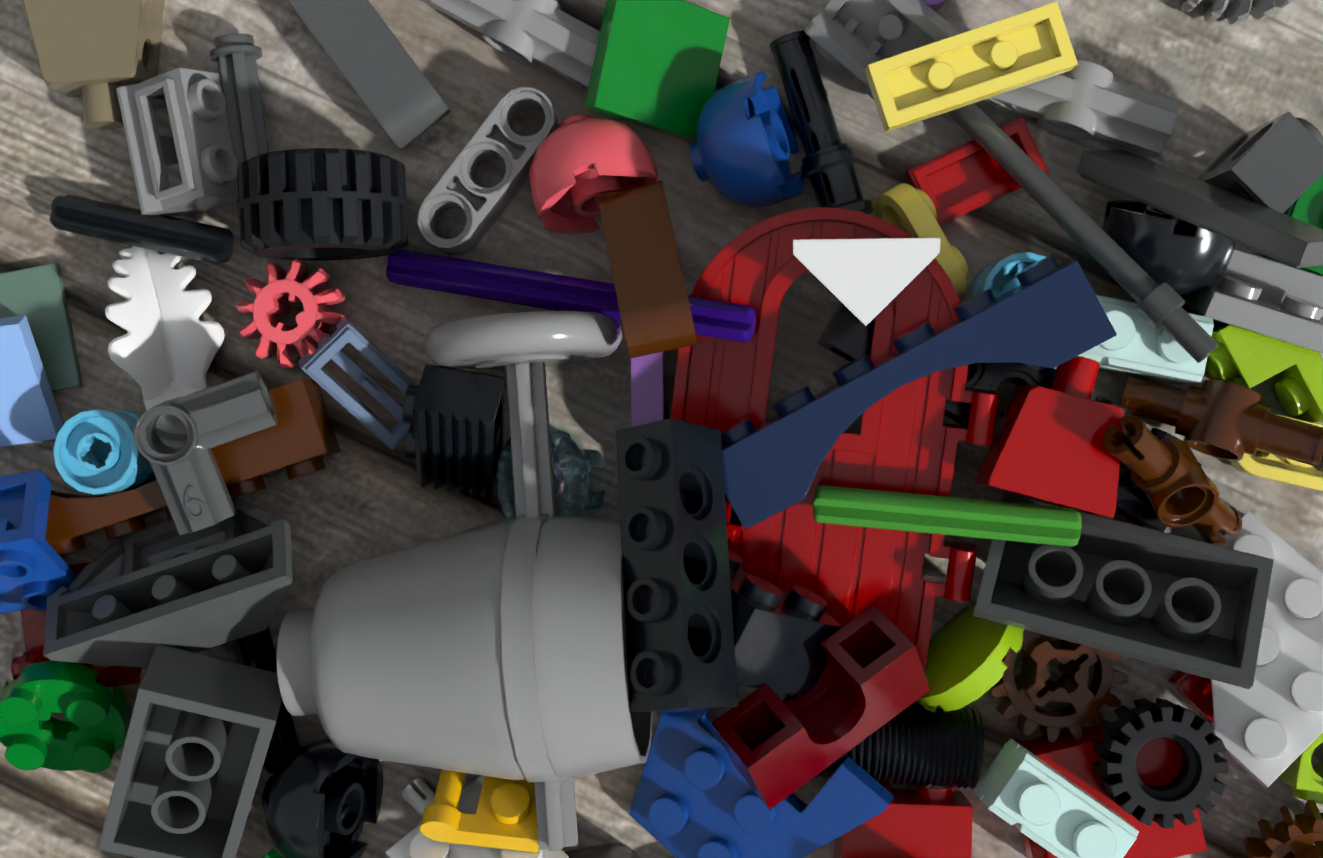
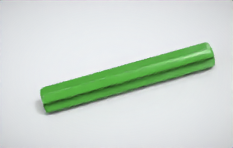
(947, 515)

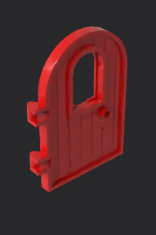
(899, 442)

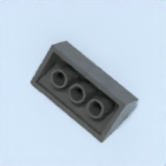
(1134, 596)

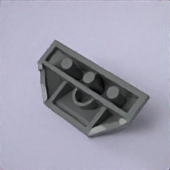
(173, 590)

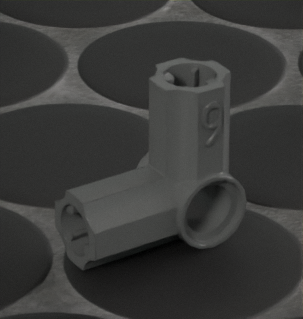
(191, 473)

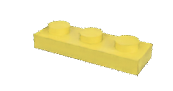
(971, 66)

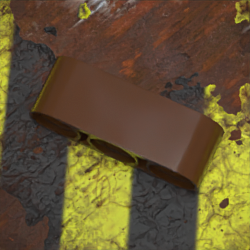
(646, 270)

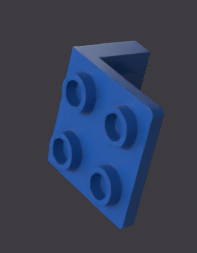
(27, 561)

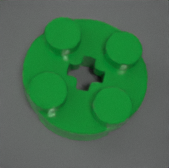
(93, 717)

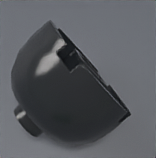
(1167, 246)
(322, 801)

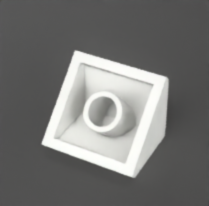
(866, 271)

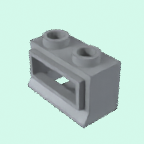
(199, 142)

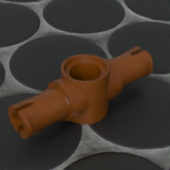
(1223, 420)
(1172, 480)

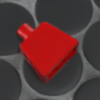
(1054, 443)

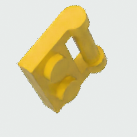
(502, 820)

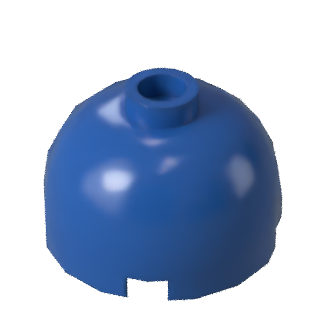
(747, 144)

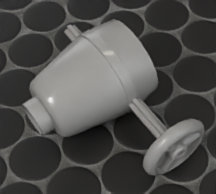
(493, 640)

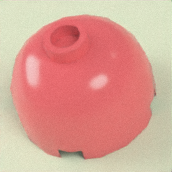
(581, 161)

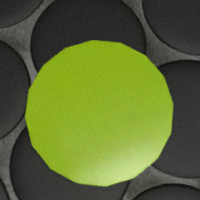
(966, 660)

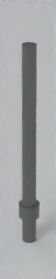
(1157, 303)

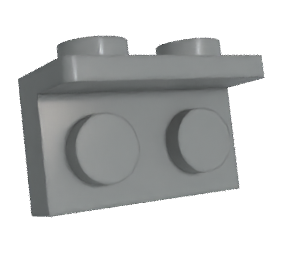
(1266, 300)

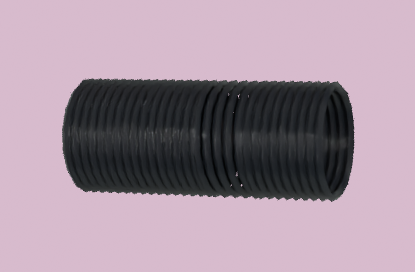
(921, 748)

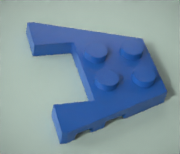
(707, 809)

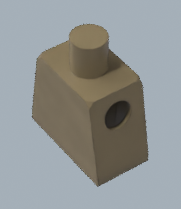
(95, 48)

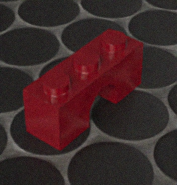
(865, 684)

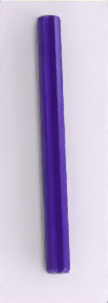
(551, 291)

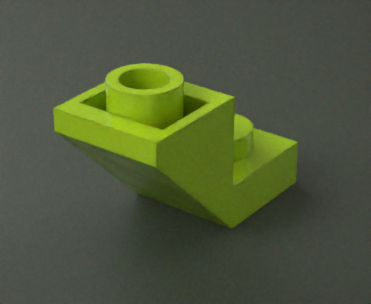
(1253, 358)

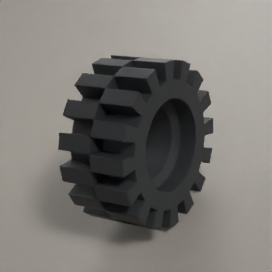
(1194, 780)

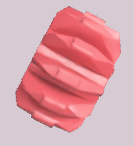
(273, 304)

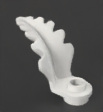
(165, 341)

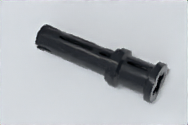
(827, 159)

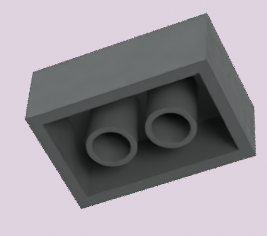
(191, 757)

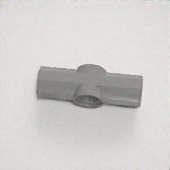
(531, 33)
(1092, 105)

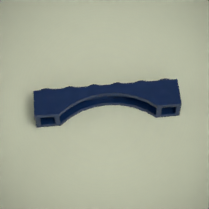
(1036, 324)

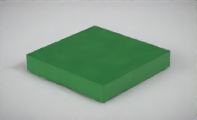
(656, 64)

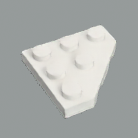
(1284, 708)

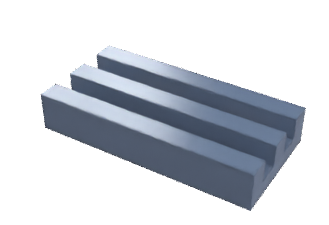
(332, 349)

